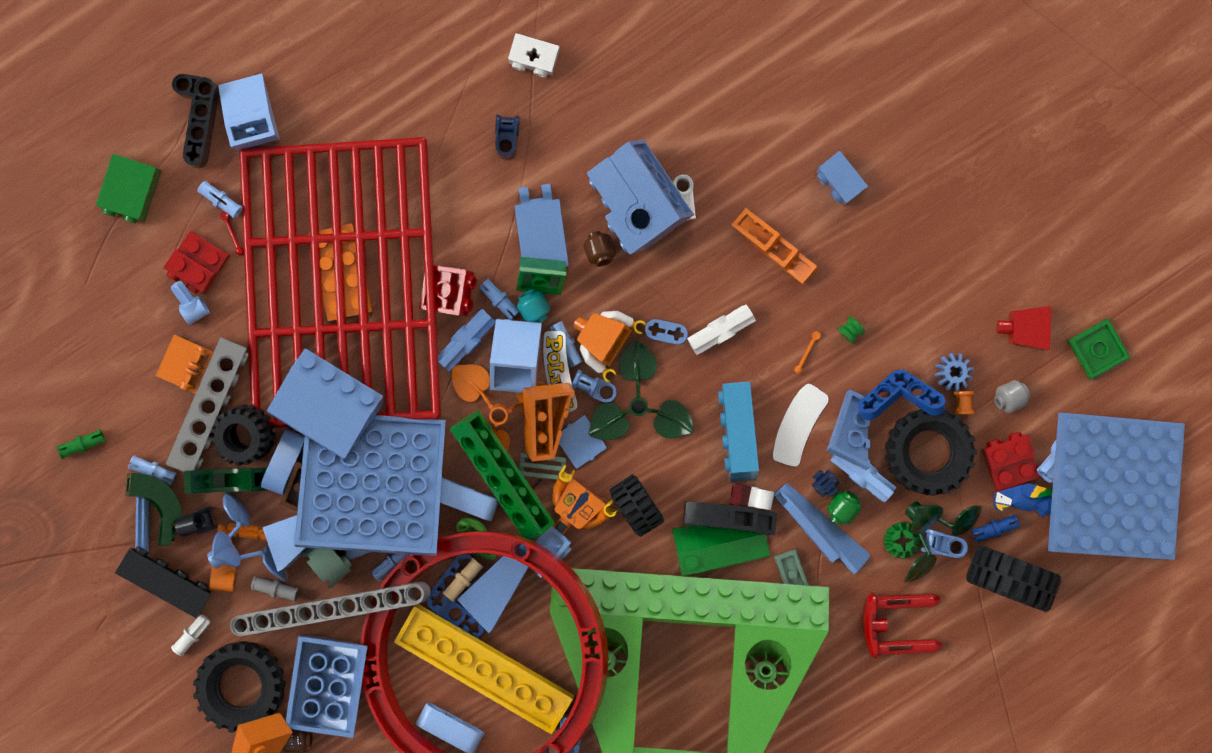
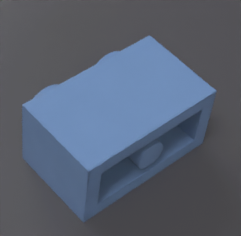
(840, 178)

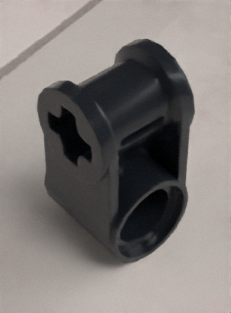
(195, 523)

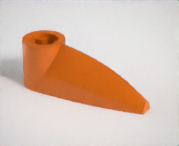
(225, 576)

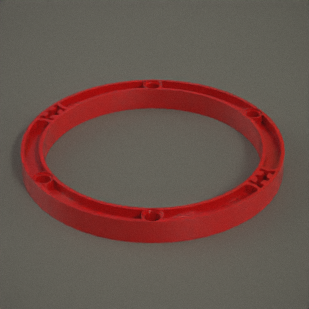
(540, 559)

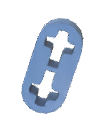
(666, 326)

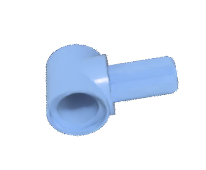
(191, 307)

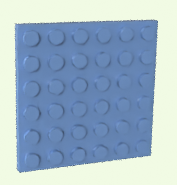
(1116, 486)
(379, 495)

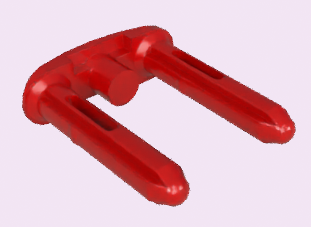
(872, 625)

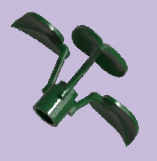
(672, 418)
(922, 519)

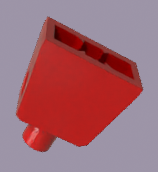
(1028, 328)

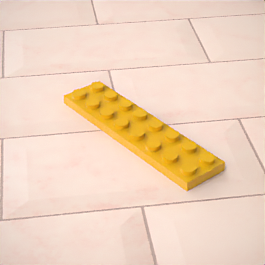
(484, 668)

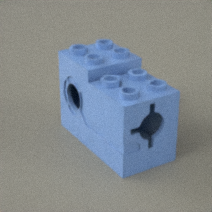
(639, 195)

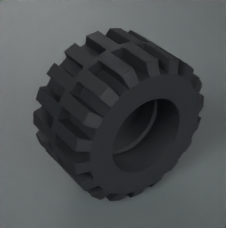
(227, 440)
(636, 505)

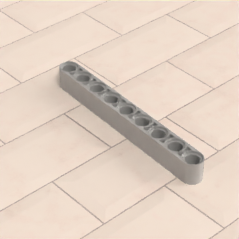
(319, 608)

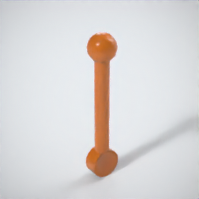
(815, 336)

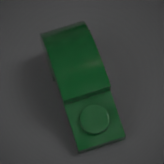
(224, 480)
(163, 499)

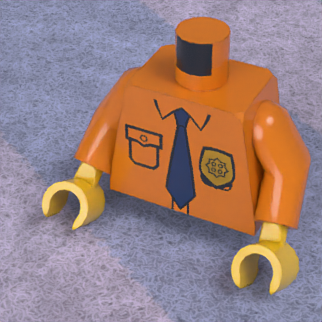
(578, 505)

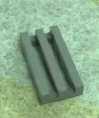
(541, 466)

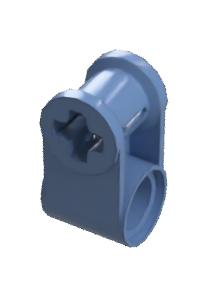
(940, 543)

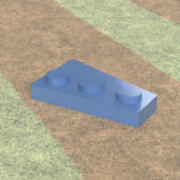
(851, 433)

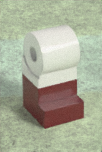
(751, 496)

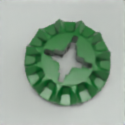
(895, 549)

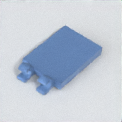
(541, 226)

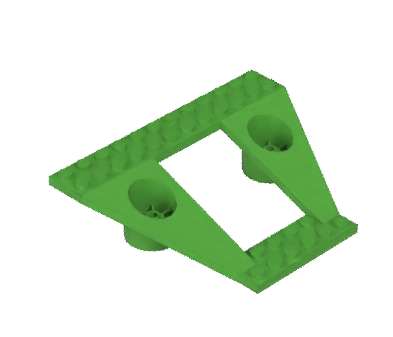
(767, 619)

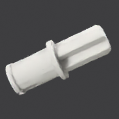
(191, 635)

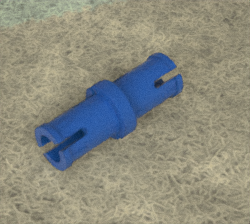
(995, 528)

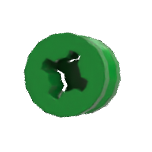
(851, 330)

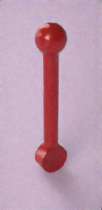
(225, 217)

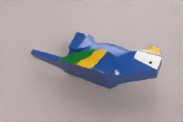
(1025, 497)

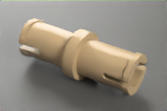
(462, 579)

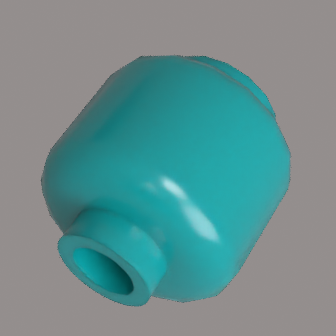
(533, 306)

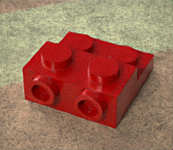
(196, 263)
(451, 291)
(1010, 461)

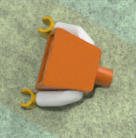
(603, 338)

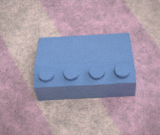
(325, 404)
(326, 685)

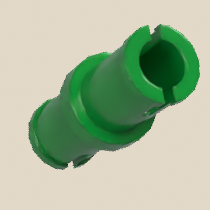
(81, 444)

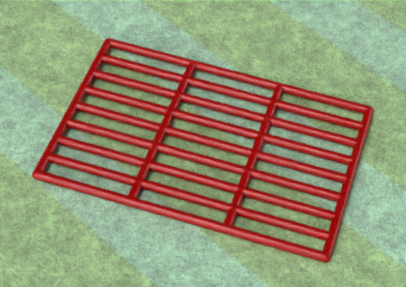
(337, 238)

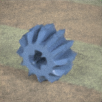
(954, 381)

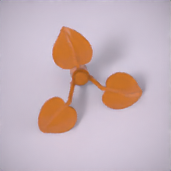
(469, 384)

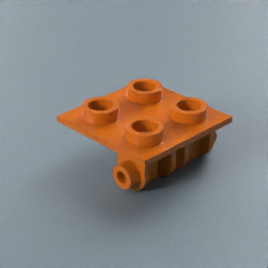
(184, 364)

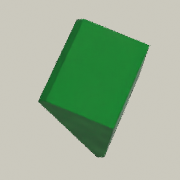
(541, 275)

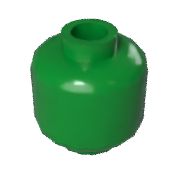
(844, 507)

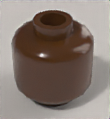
(599, 249)

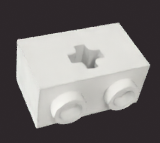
(524, 46)

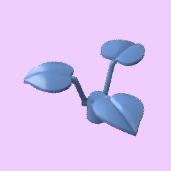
(225, 552)

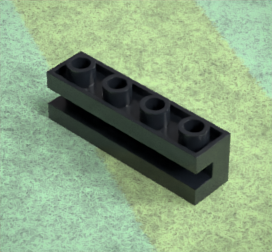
(164, 582)

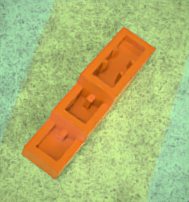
(774, 246)

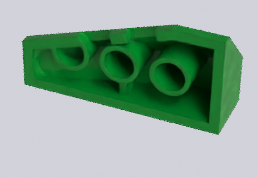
(711, 548)

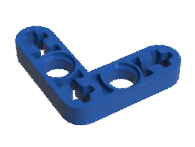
(899, 389)
(443, 610)

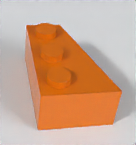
(543, 418)

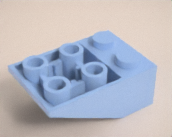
(247, 112)

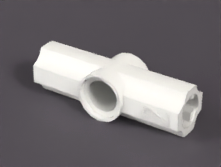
(721, 329)

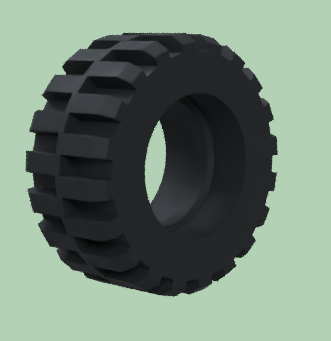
(1013, 578)

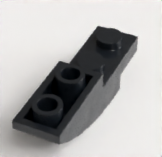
(730, 518)

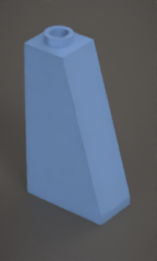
(493, 590)

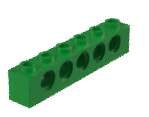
(502, 475)

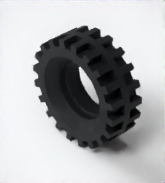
(959, 461)
(209, 678)

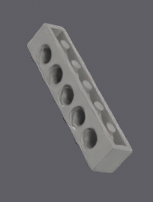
(224, 349)

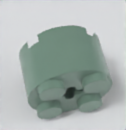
(328, 564)

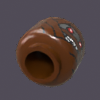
(298, 741)

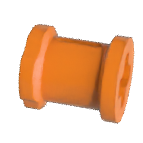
(963, 402)

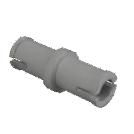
(275, 588)

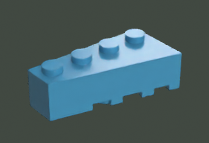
(739, 432)

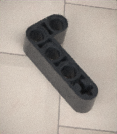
(195, 122)

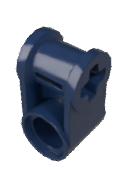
(507, 132)

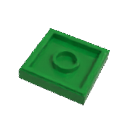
(1098, 349)

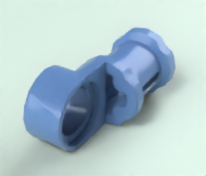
(595, 386)

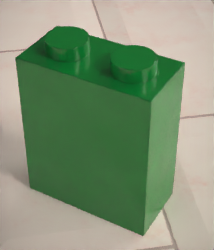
(128, 189)

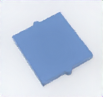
(579, 444)

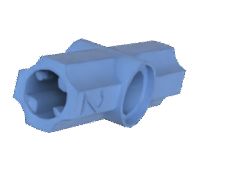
(465, 340)

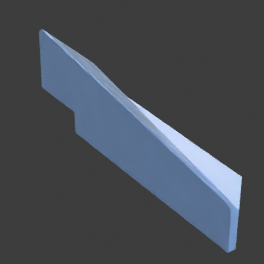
(822, 531)

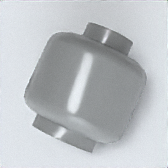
(1012, 396)

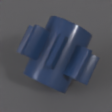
(825, 483)

